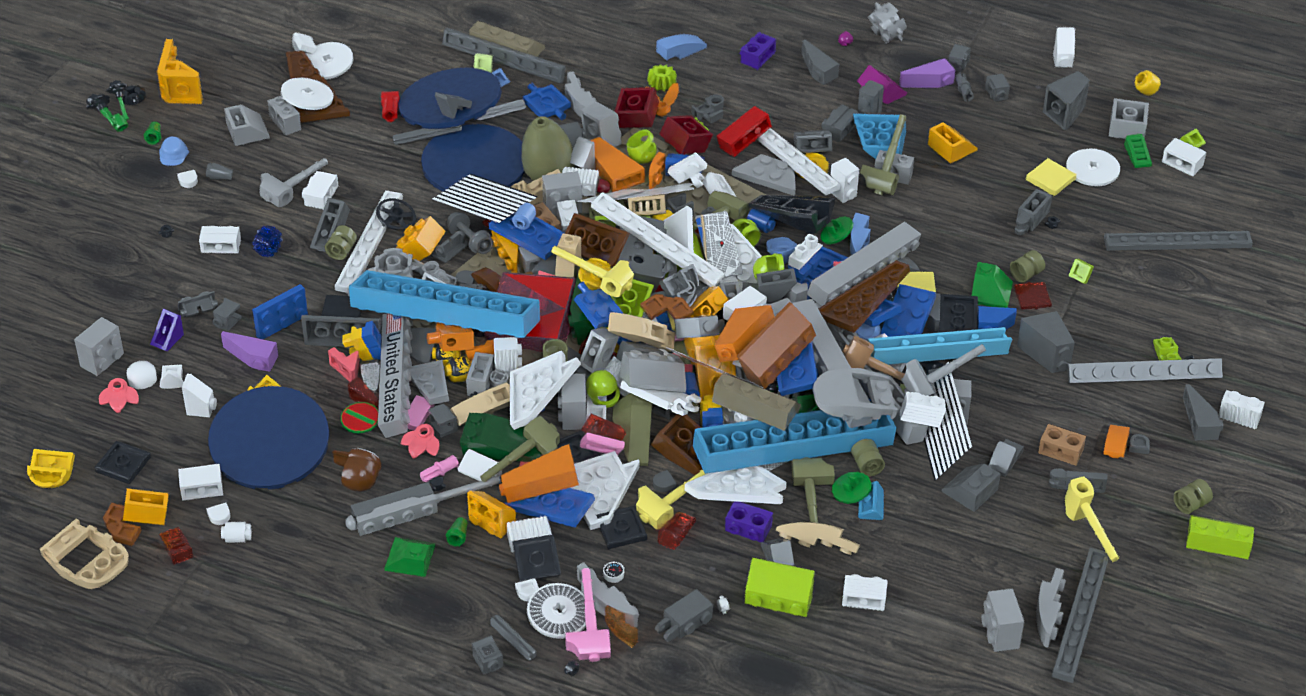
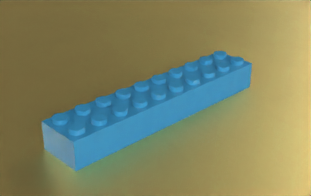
(445, 303)
(807, 435)

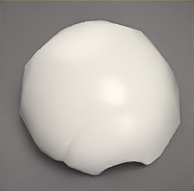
(141, 375)

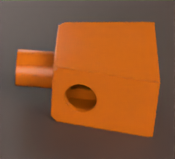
(452, 337)

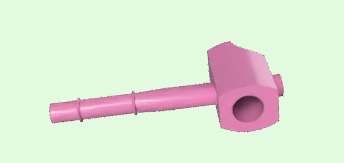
(590, 643)

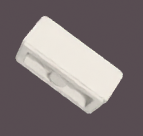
(716, 182)
(475, 465)

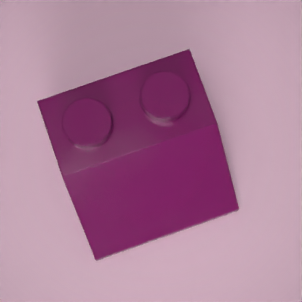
(891, 90)

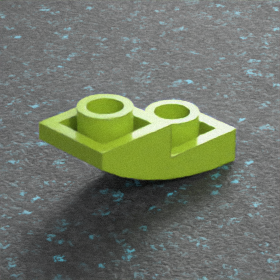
(1166, 349)

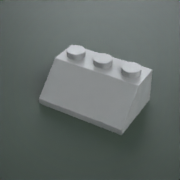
(653, 371)

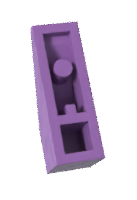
(929, 75)
(253, 351)

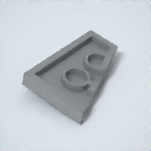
(430, 381)

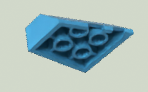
(877, 132)

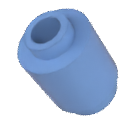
(524, 216)

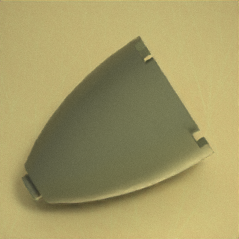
(545, 148)

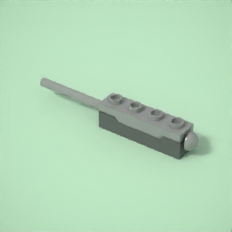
(404, 506)

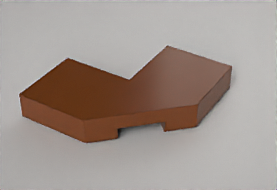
(658, 304)
(118, 529)

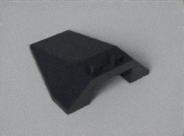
(800, 212)

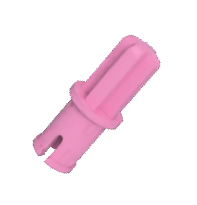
(439, 468)

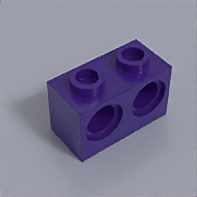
(758, 50)
(748, 521)

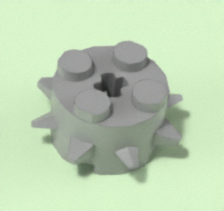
(887, 22)
(394, 262)

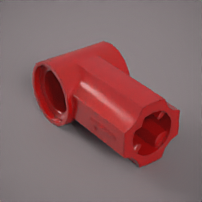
(390, 105)

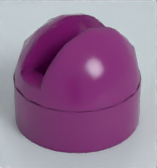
(845, 38)

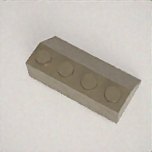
(506, 38)
(754, 402)

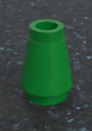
(153, 133)
(457, 532)

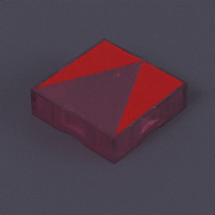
(555, 300)

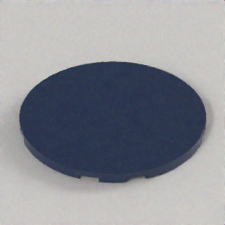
(420, 105)
(476, 151)
(268, 437)

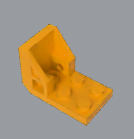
(177, 80)
(704, 350)

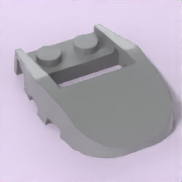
(837, 395)

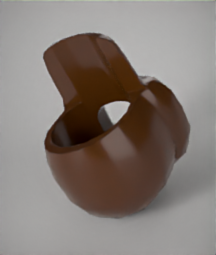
(359, 469)

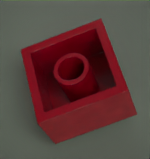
(637, 107)
(686, 134)

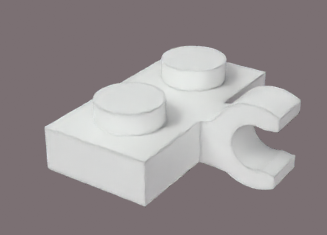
(688, 169)

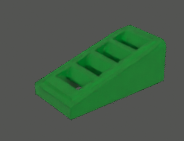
(1137, 149)

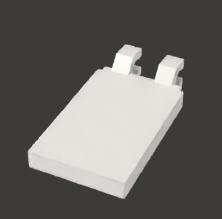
(679, 228)
(666, 399)

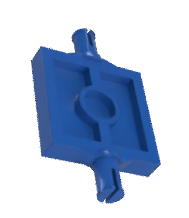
(547, 101)
(596, 305)

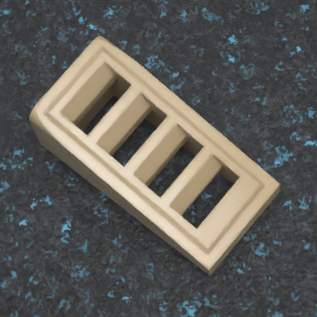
(631, 203)

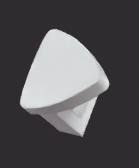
(303, 43)
(171, 377)

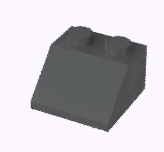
(973, 486)

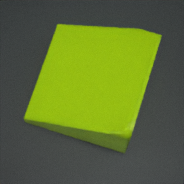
(1193, 138)

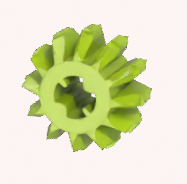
(661, 77)

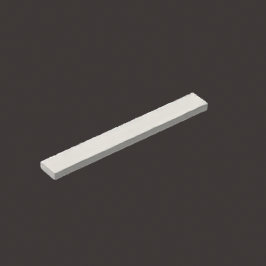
(799, 162)
(656, 239)
(366, 246)

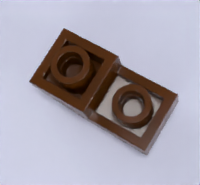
(487, 278)

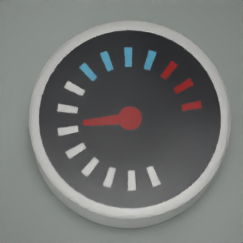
(613, 572)

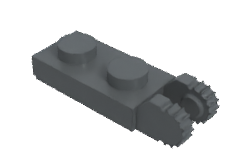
(1060, 479)

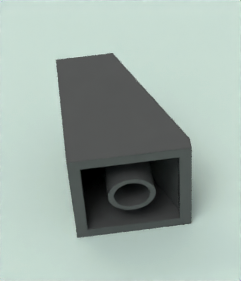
(1066, 99)
(1046, 341)

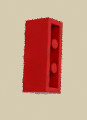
(744, 131)

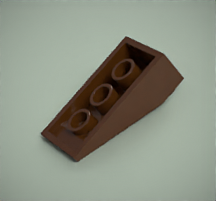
(598, 239)
(676, 443)

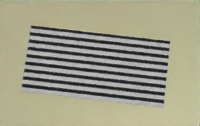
(484, 198)
(952, 439)

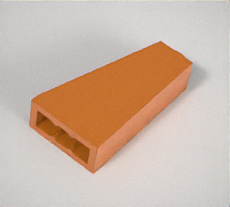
(616, 166)
(741, 330)
(540, 476)

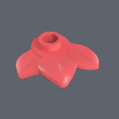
(118, 396)
(419, 443)

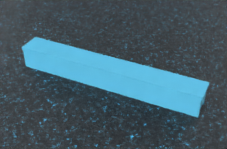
(939, 345)

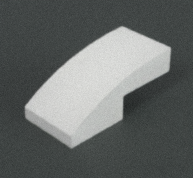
(598, 410)

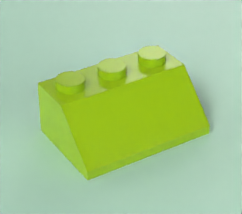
(630, 300)
(1220, 537)
(779, 587)

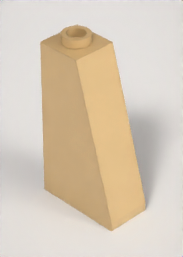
(572, 245)

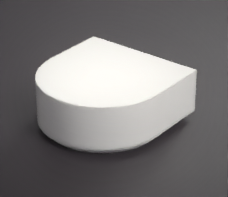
(188, 179)
(219, 514)
(526, 589)

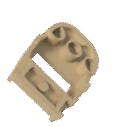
(100, 569)

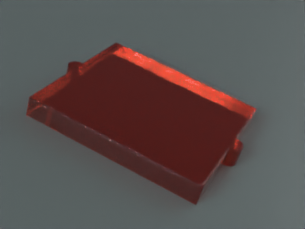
(1032, 295)

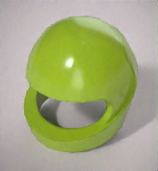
(641, 151)
(748, 230)
(768, 264)
(602, 384)

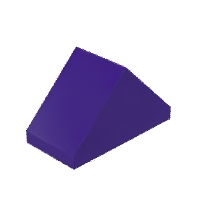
(168, 330)

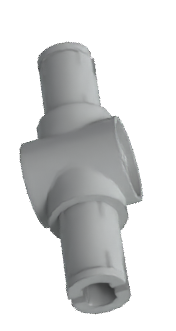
(433, 268)

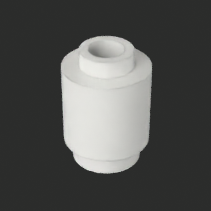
(236, 532)

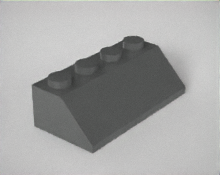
(330, 329)

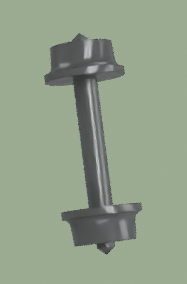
(479, 241)

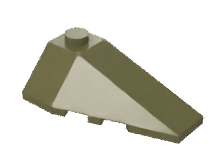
(635, 417)

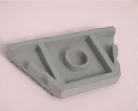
(768, 172)

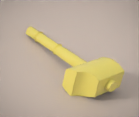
(613, 282)
(1078, 506)
(657, 510)

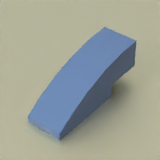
(679, 46)
(860, 233)

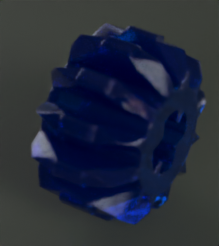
(267, 241)

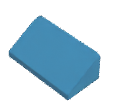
(872, 505)

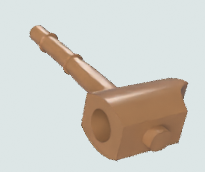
(859, 354)

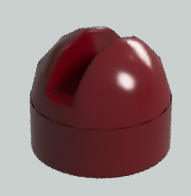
(603, 186)

